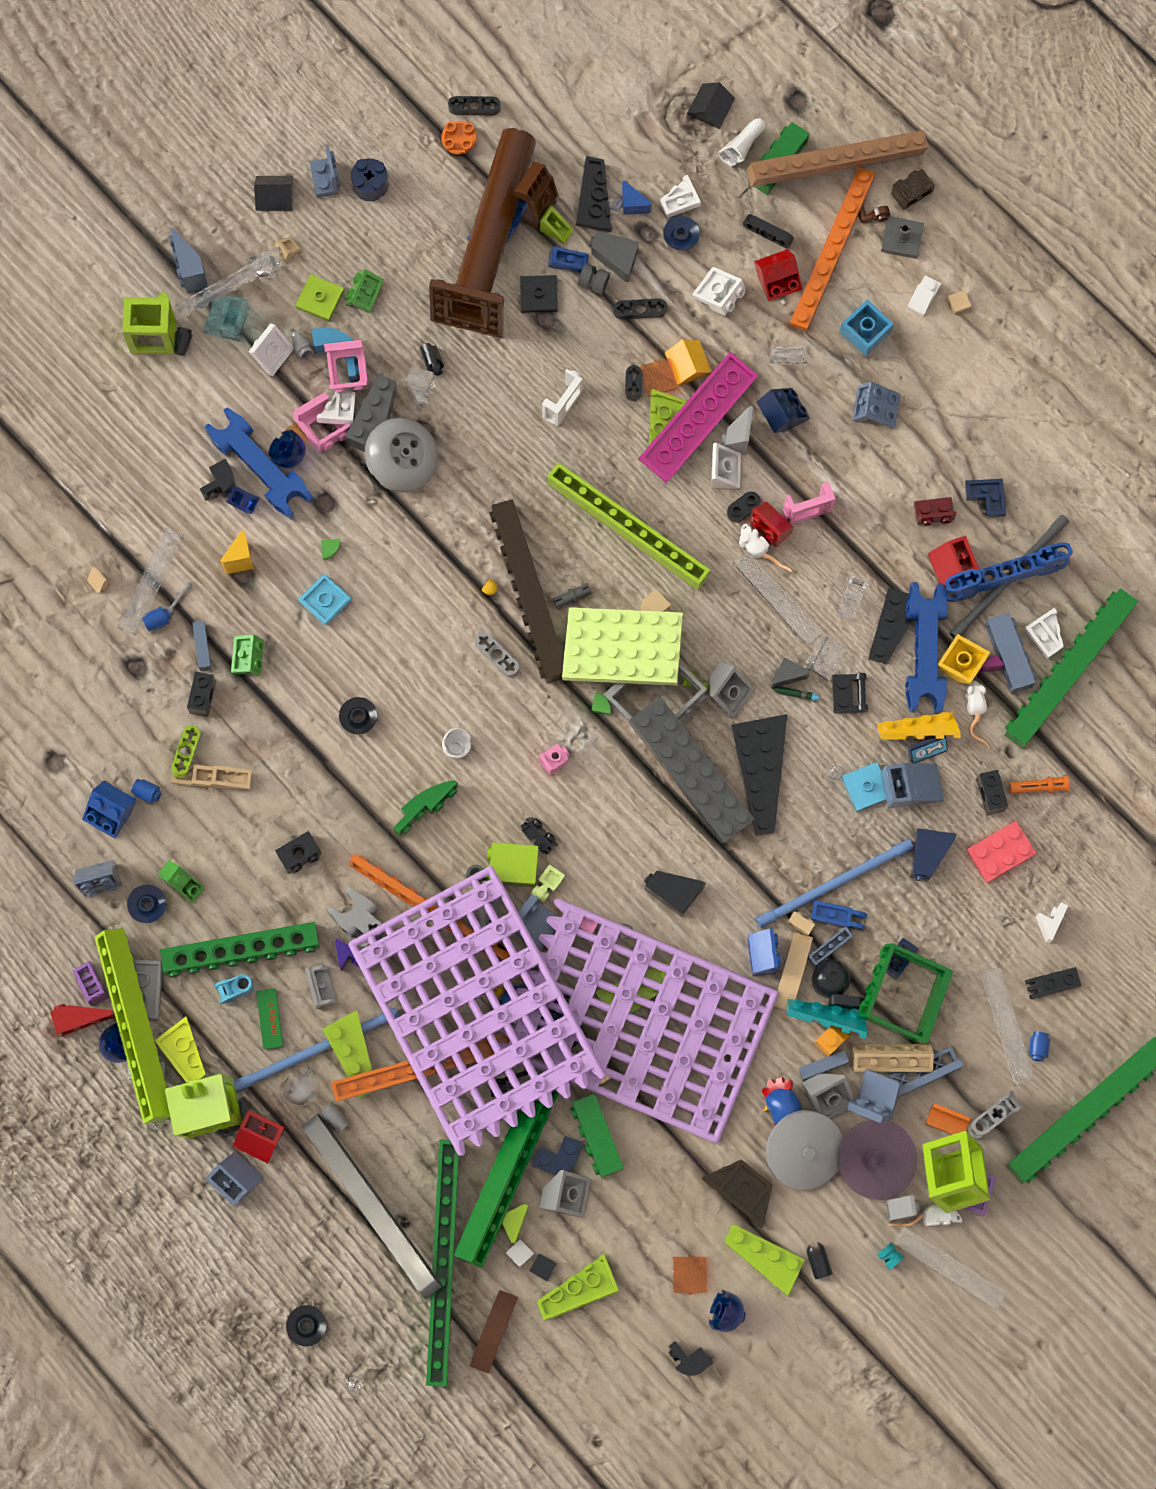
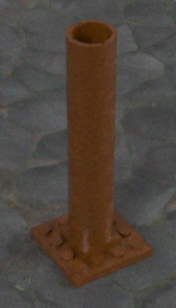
(470, 301)

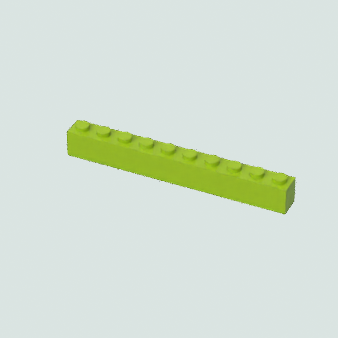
(628, 526)
(133, 1024)

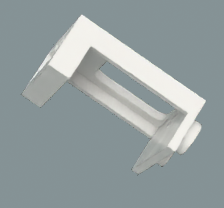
(556, 412)

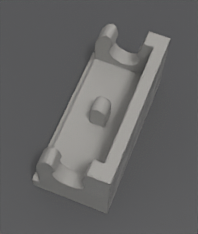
(321, 986)

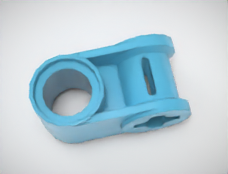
(233, 989)

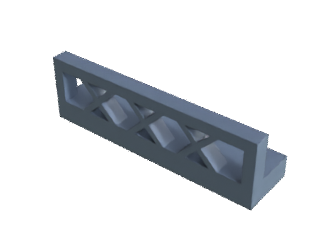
(929, 1077)

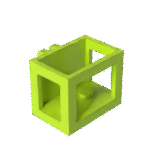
(149, 317)
(203, 1106)
(956, 1177)

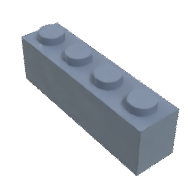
(1010, 651)

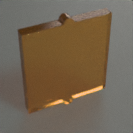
(659, 376)
(689, 1275)

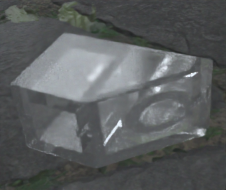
(418, 385)

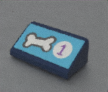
(927, 749)

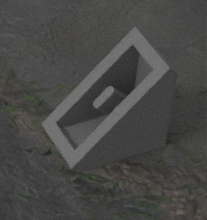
(789, 673)

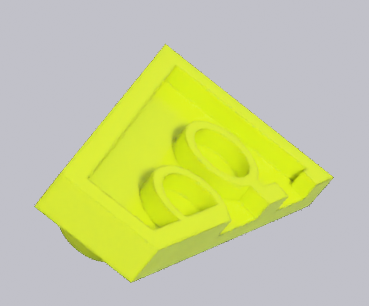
(182, 1051)

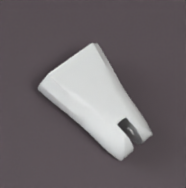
(738, 148)

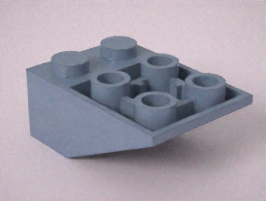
(188, 264)
(911, 784)
(97, 878)

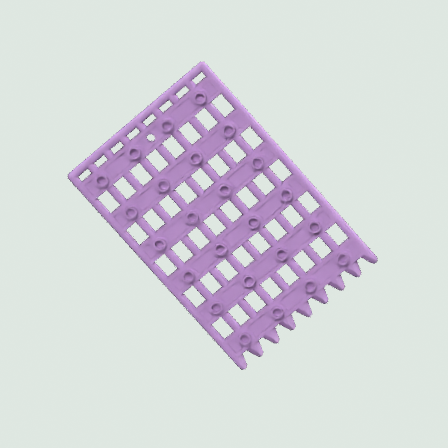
(449, 1001)
(654, 1027)

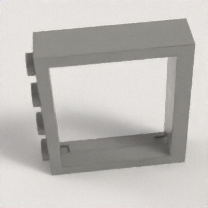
(685, 711)

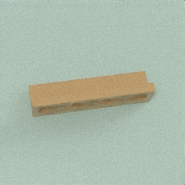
(893, 1057)

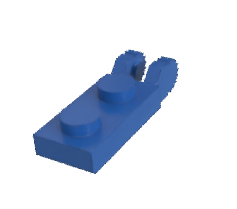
(836, 915)

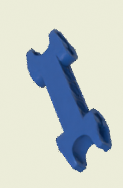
(280, 487)
(1040, 563)
(926, 616)

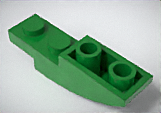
(429, 800)

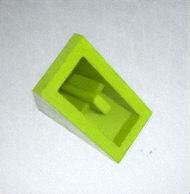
(555, 225)
(513, 1222)

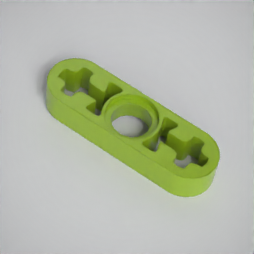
(192, 746)

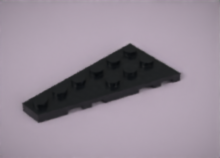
(760, 759)

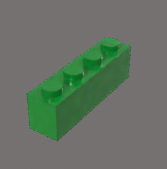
(791, 142)
(597, 1135)

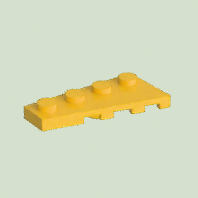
(919, 727)

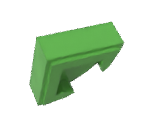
(329, 548)
(600, 704)

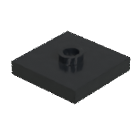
(538, 293)

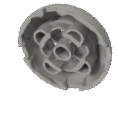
(380, 454)

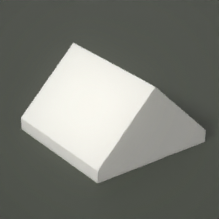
(725, 467)

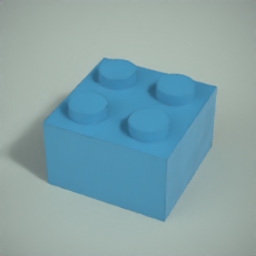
(866, 327)

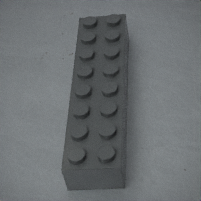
(691, 770)

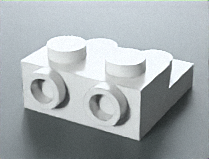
(720, 291)

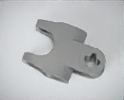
(359, 918)
(1003, 1109)

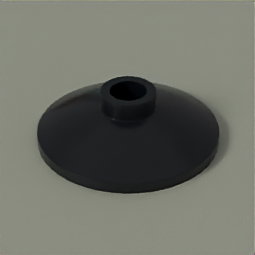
(354, 707)
(295, 1324)

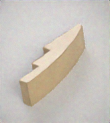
(215, 777)

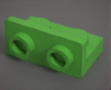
(364, 290)
(247, 655)

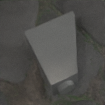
(615, 253)

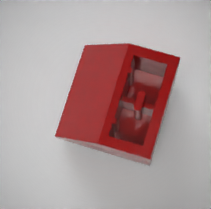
(778, 274)
(770, 524)
(952, 559)
(258, 1136)

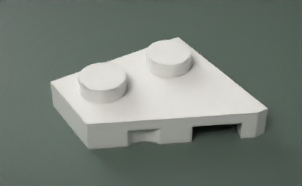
(680, 199)

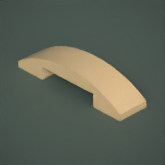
(793, 969)

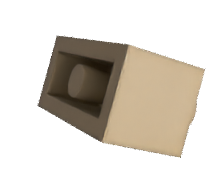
(800, 923)

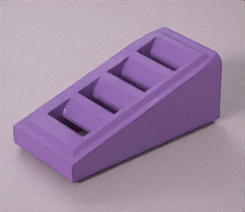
(96, 994)

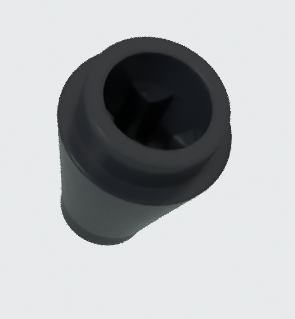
(182, 340)

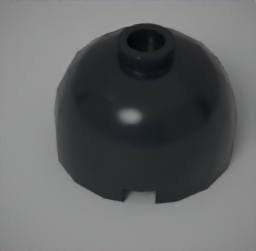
(830, 978)

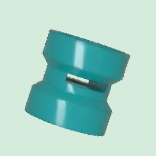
(890, 1256)

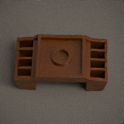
(538, 191)

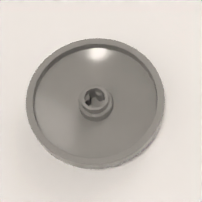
(804, 1149)

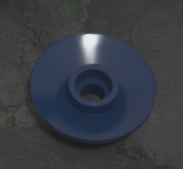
(681, 225)
(142, 895)

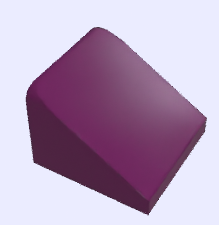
(992, 664)

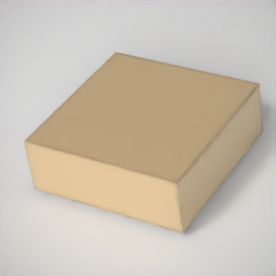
(959, 302)

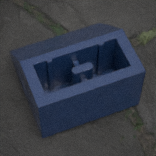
(782, 409)

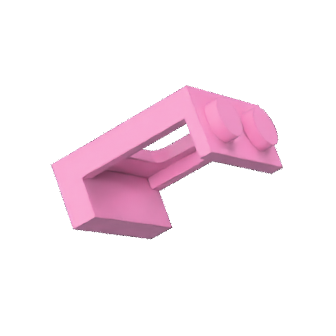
(346, 349)
(308, 414)
(823, 503)

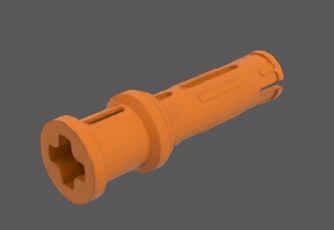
(1015, 787)

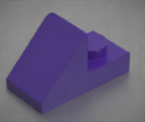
(344, 954)

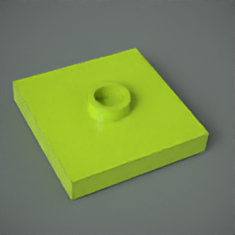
(319, 298)

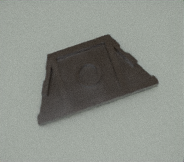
(743, 1189)

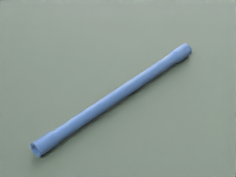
(773, 915)
(250, 1079)

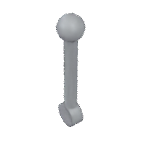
(188, 585)

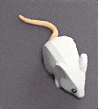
(756, 545)
(976, 705)
(934, 1216)

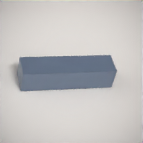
(202, 646)
(830, 946)
(823, 1065)

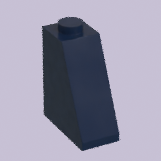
(928, 852)

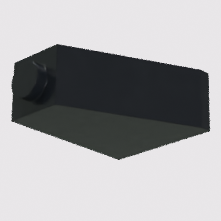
(673, 890)

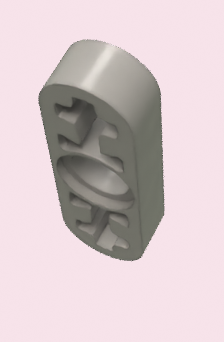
(483, 648)

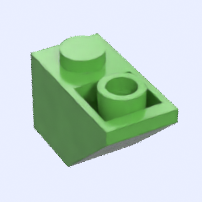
(180, 881)

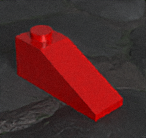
(74, 1018)

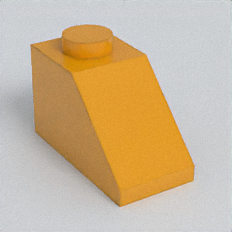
(832, 1040)

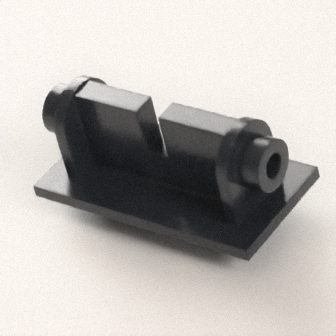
(545, 839)

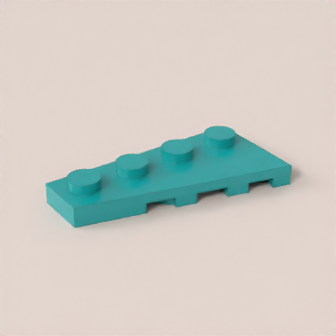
(828, 1016)

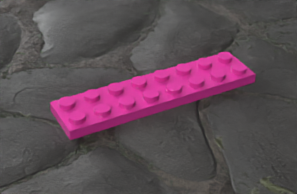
(698, 417)

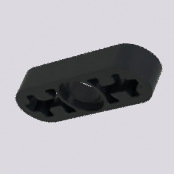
(469, 99)
(768, 231)
(645, 302)

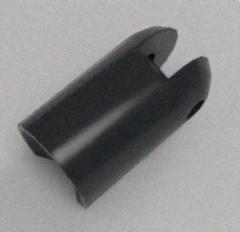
(432, 359)
(819, 1262)

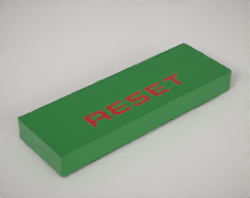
(269, 1019)

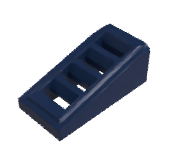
(891, 971)

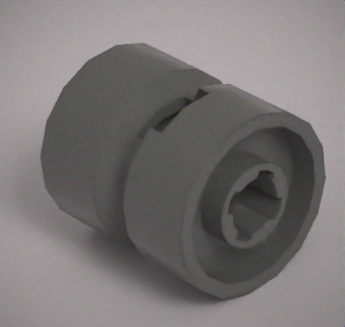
(592, 278)

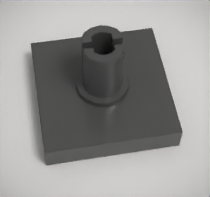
(902, 237)

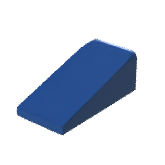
(567, 259)

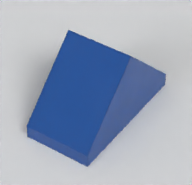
(634, 201)

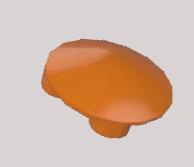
(459, 137)

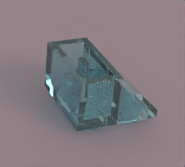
(227, 317)

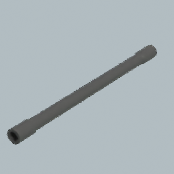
(964, 624)

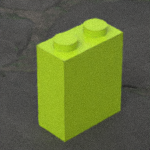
(514, 863)

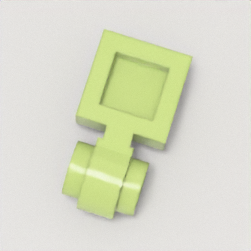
(550, 880)

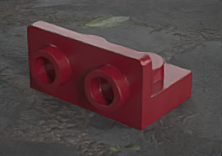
(934, 511)

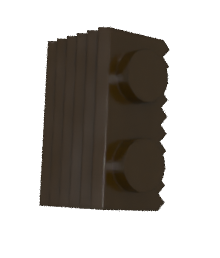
(912, 188)

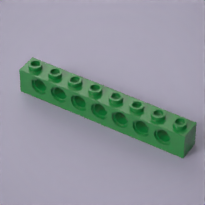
(170, 955)

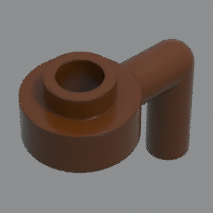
(878, 214)

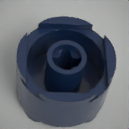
(369, 179)

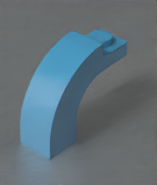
(328, 335)

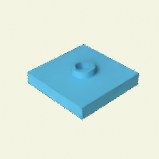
(325, 599)
(865, 786)

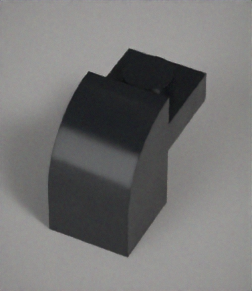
(223, 481)
(691, 1365)

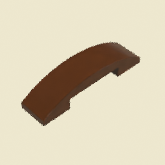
(493, 1331)

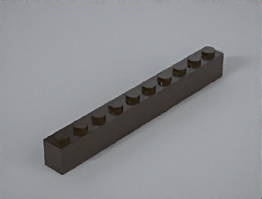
(528, 587)

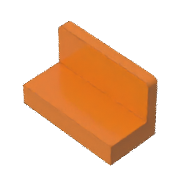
(947, 1120)

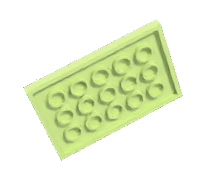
(622, 646)

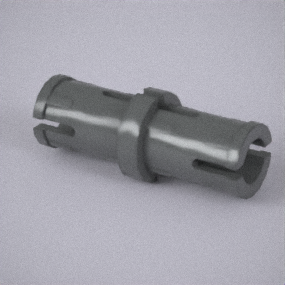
(572, 596)

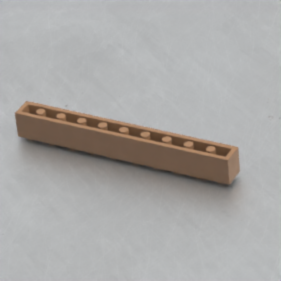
(837, 158)

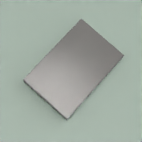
(150, 984)

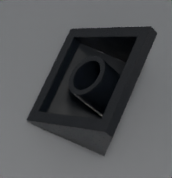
(711, 104)
(273, 193)

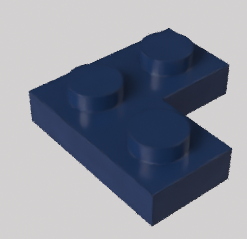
(989, 490)
(564, 1160)

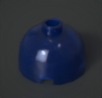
(287, 450)
(111, 1045)
(727, 1312)

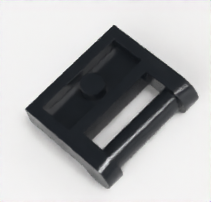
(843, 693)

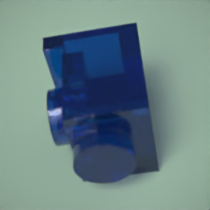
(247, 504)

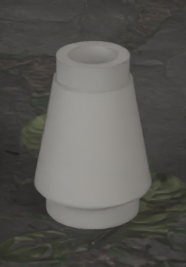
(302, 346)
(333, 1116)

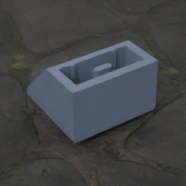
(234, 1178)

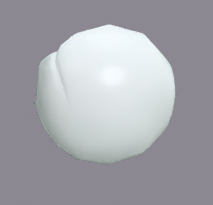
(456, 743)

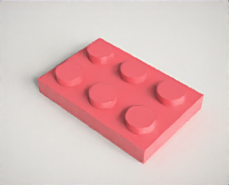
(1001, 852)

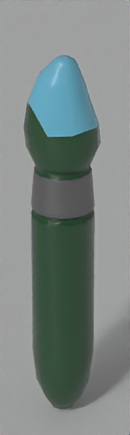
(796, 693)

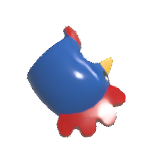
(780, 1098)

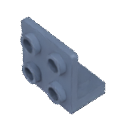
(325, 175)
(877, 404)
(534, 917)
(876, 1097)

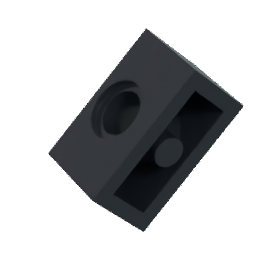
(201, 694)
(992, 792)
(303, 842)

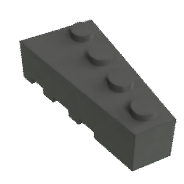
(373, 411)

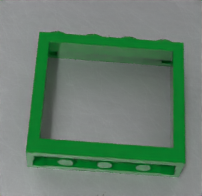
(934, 1001)

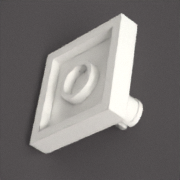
(271, 349)

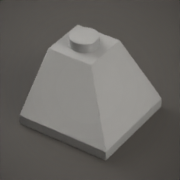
(738, 432)
(729, 688)
(828, 1094)
(566, 1194)

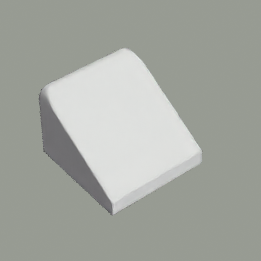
(519, 1253)

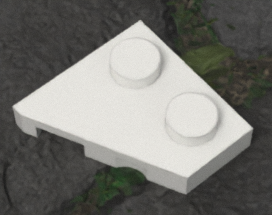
(339, 409)
(1046, 633)

